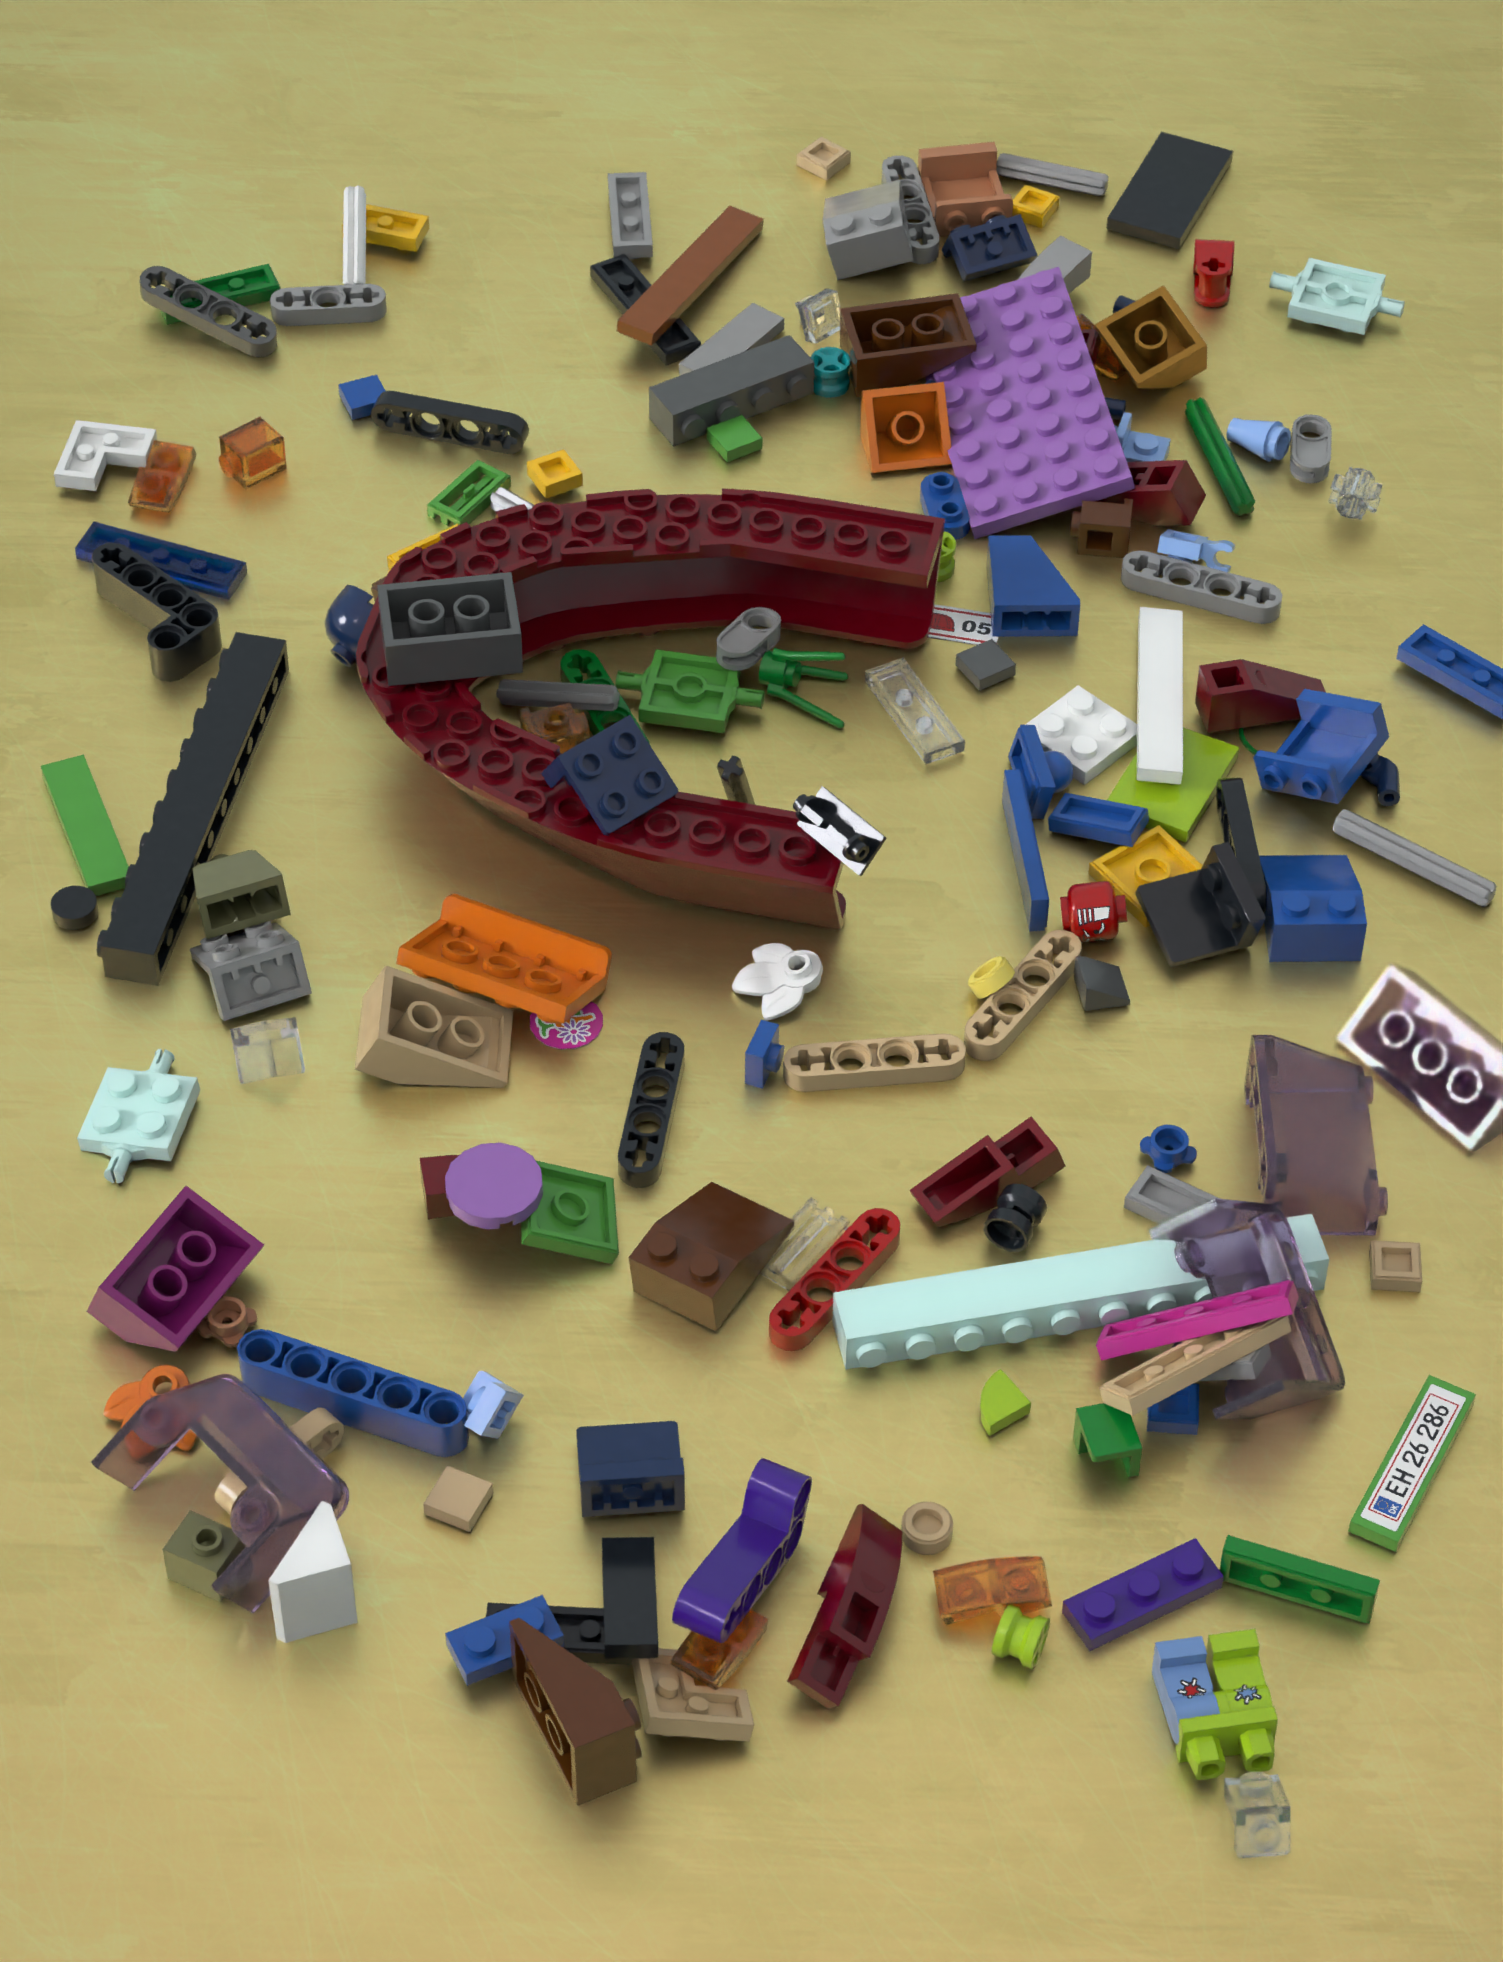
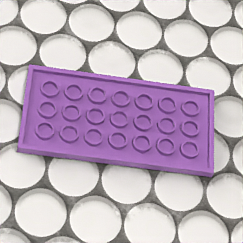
(1028, 409)

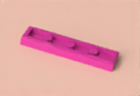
(1197, 1319)

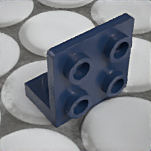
(614, 775)
(630, 1469)

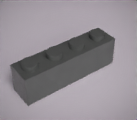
(731, 388)

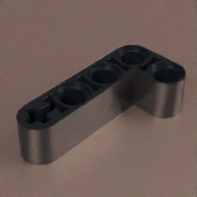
(180, 621)

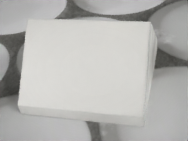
(313, 1581)

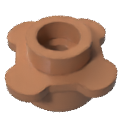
(228, 1310)

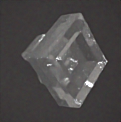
(819, 315)

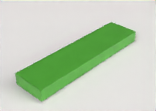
(86, 824)

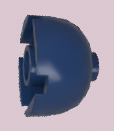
(346, 622)

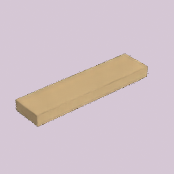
(1187, 1364)

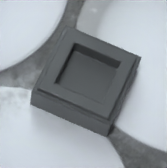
(985, 664)

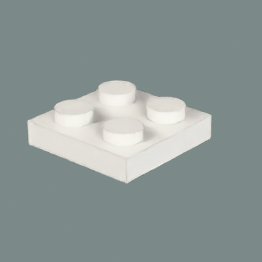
(1086, 732)

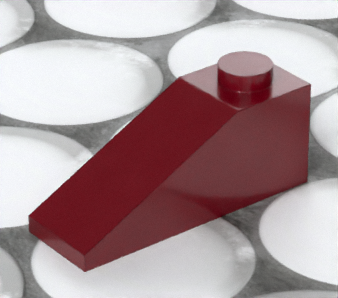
(1163, 493)

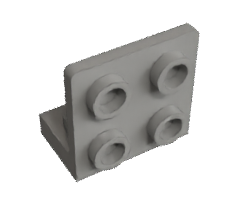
(253, 969)

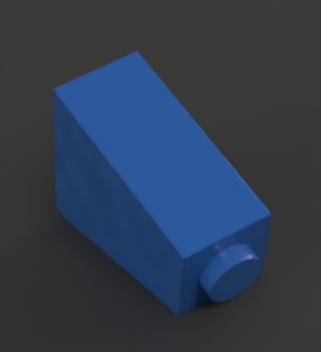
(1028, 591)

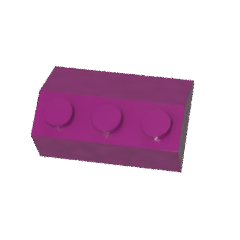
(174, 1274)

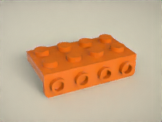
(509, 959)

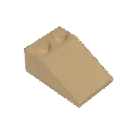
(431, 1034)

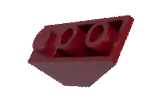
(1248, 694)

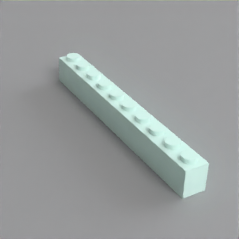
(1028, 1299)

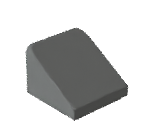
(1099, 984)

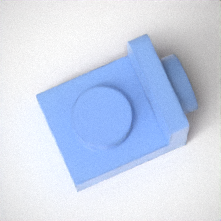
(1139, 445)
(490, 1405)

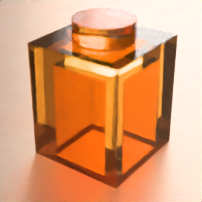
(252, 453)

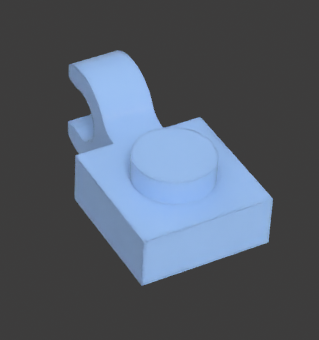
(1194, 547)

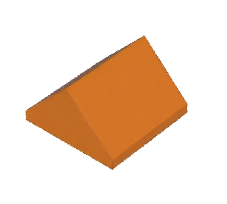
(905, 427)

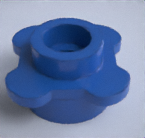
(1168, 1148)

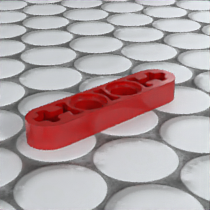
(829, 1275)

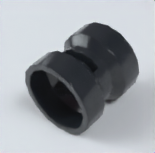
(1013, 1221)

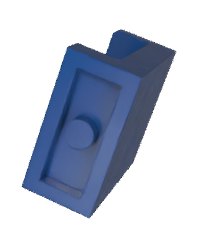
(1326, 747)

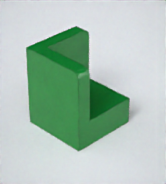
(1108, 1436)

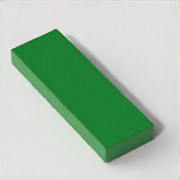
(241, 286)
(1299, 1579)

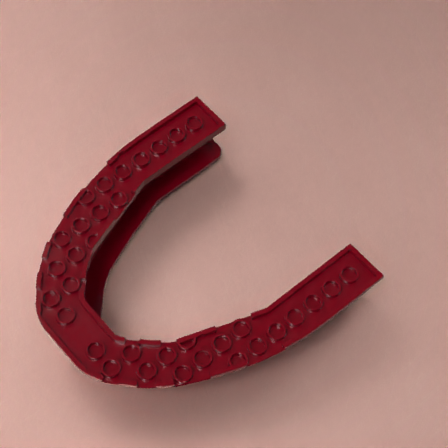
(647, 568)

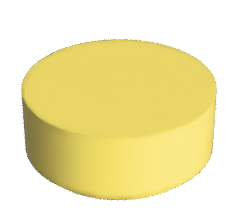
(990, 977)

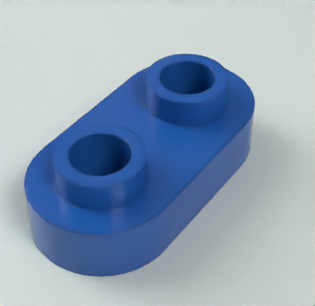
(944, 499)

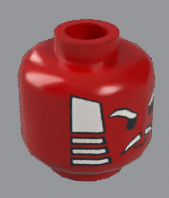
(1093, 911)

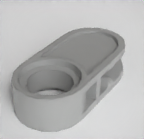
(1308, 455)
(743, 646)

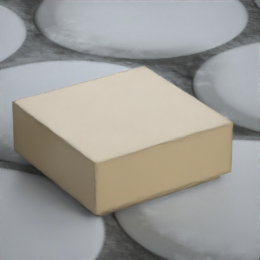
(823, 158)
(1395, 1266)
(458, 1498)

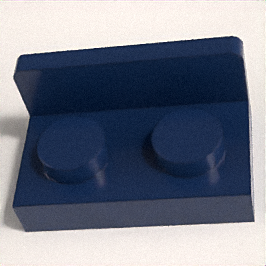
(990, 247)

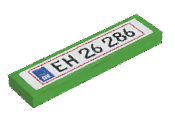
(1412, 1463)

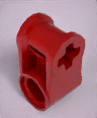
(1212, 271)

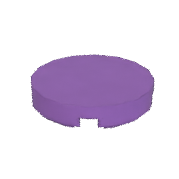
(493, 1185)

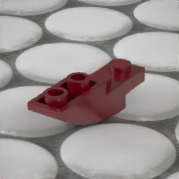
(853, 1608)

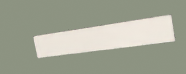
(1160, 696)

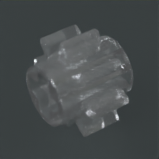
(1355, 493)

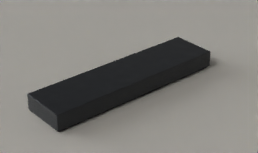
(624, 286)

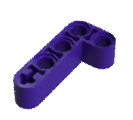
(748, 1553)

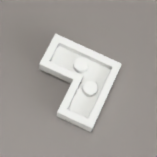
(96, 445)

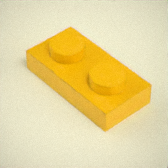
(395, 228)

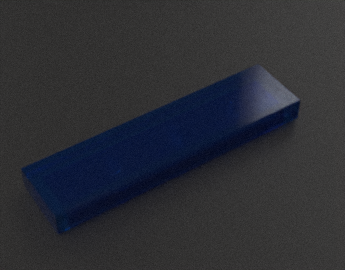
(189, 566)

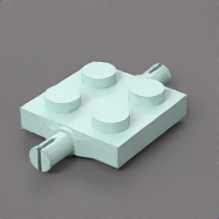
(1336, 296)
(138, 1115)

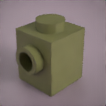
(200, 1553)

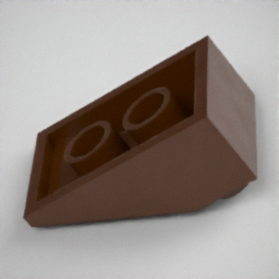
(903, 340)
(706, 1254)
(576, 1714)

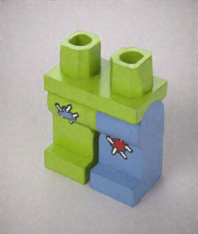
(1216, 1701)

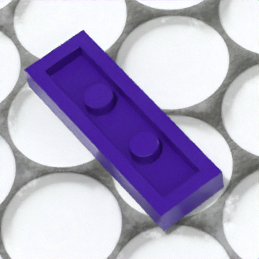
(1142, 1594)

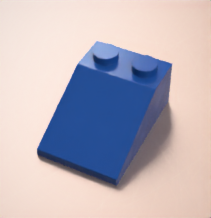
(1313, 909)

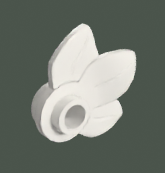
(778, 978)

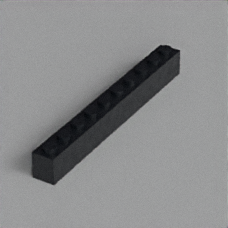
(194, 809)

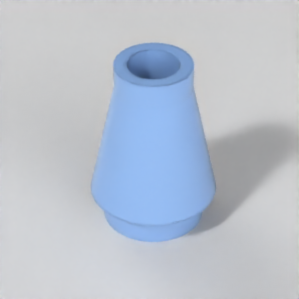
(1262, 438)

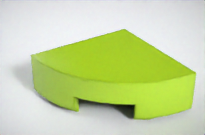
(1001, 1403)

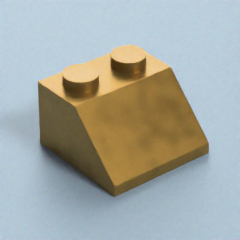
(1155, 341)

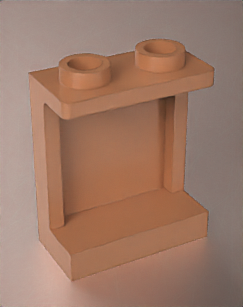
(963, 185)

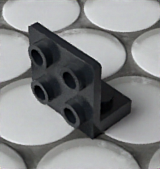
(1203, 909)

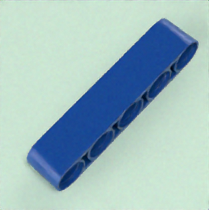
(354, 1392)

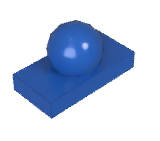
(1042, 771)

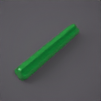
(1220, 456)

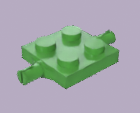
(688, 691)

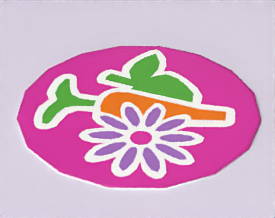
(572, 1034)

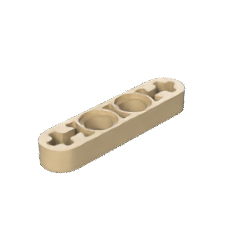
(1028, 997)
(875, 1068)

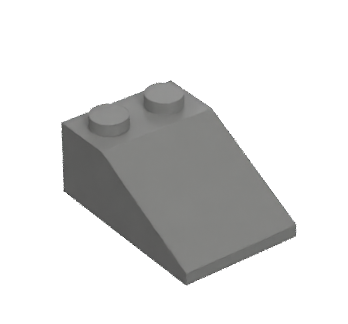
(867, 230)

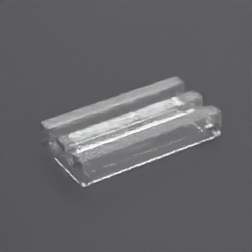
(801, 1218)

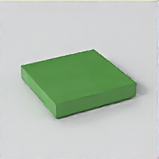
(574, 1215)

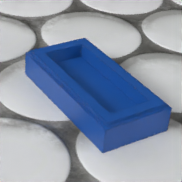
(1098, 819)

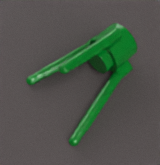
(782, 669)

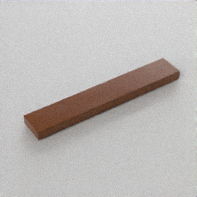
(689, 275)

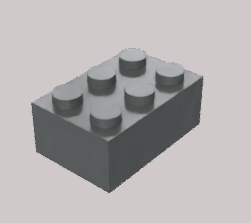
(450, 629)

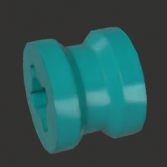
(831, 372)

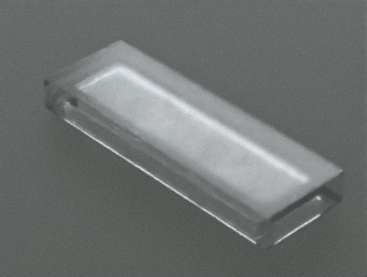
(914, 710)

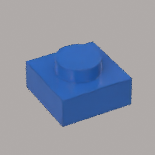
(763, 1054)

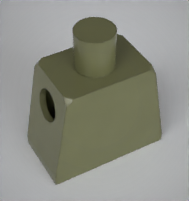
(238, 892)

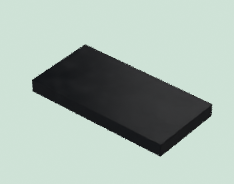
(1169, 190)

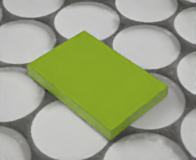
(1181, 805)

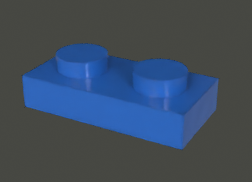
(485, 1645)

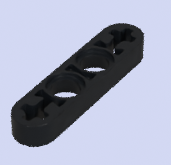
(449, 416)
(1239, 832)
(650, 1108)

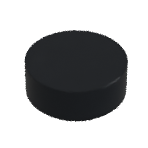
(74, 907)

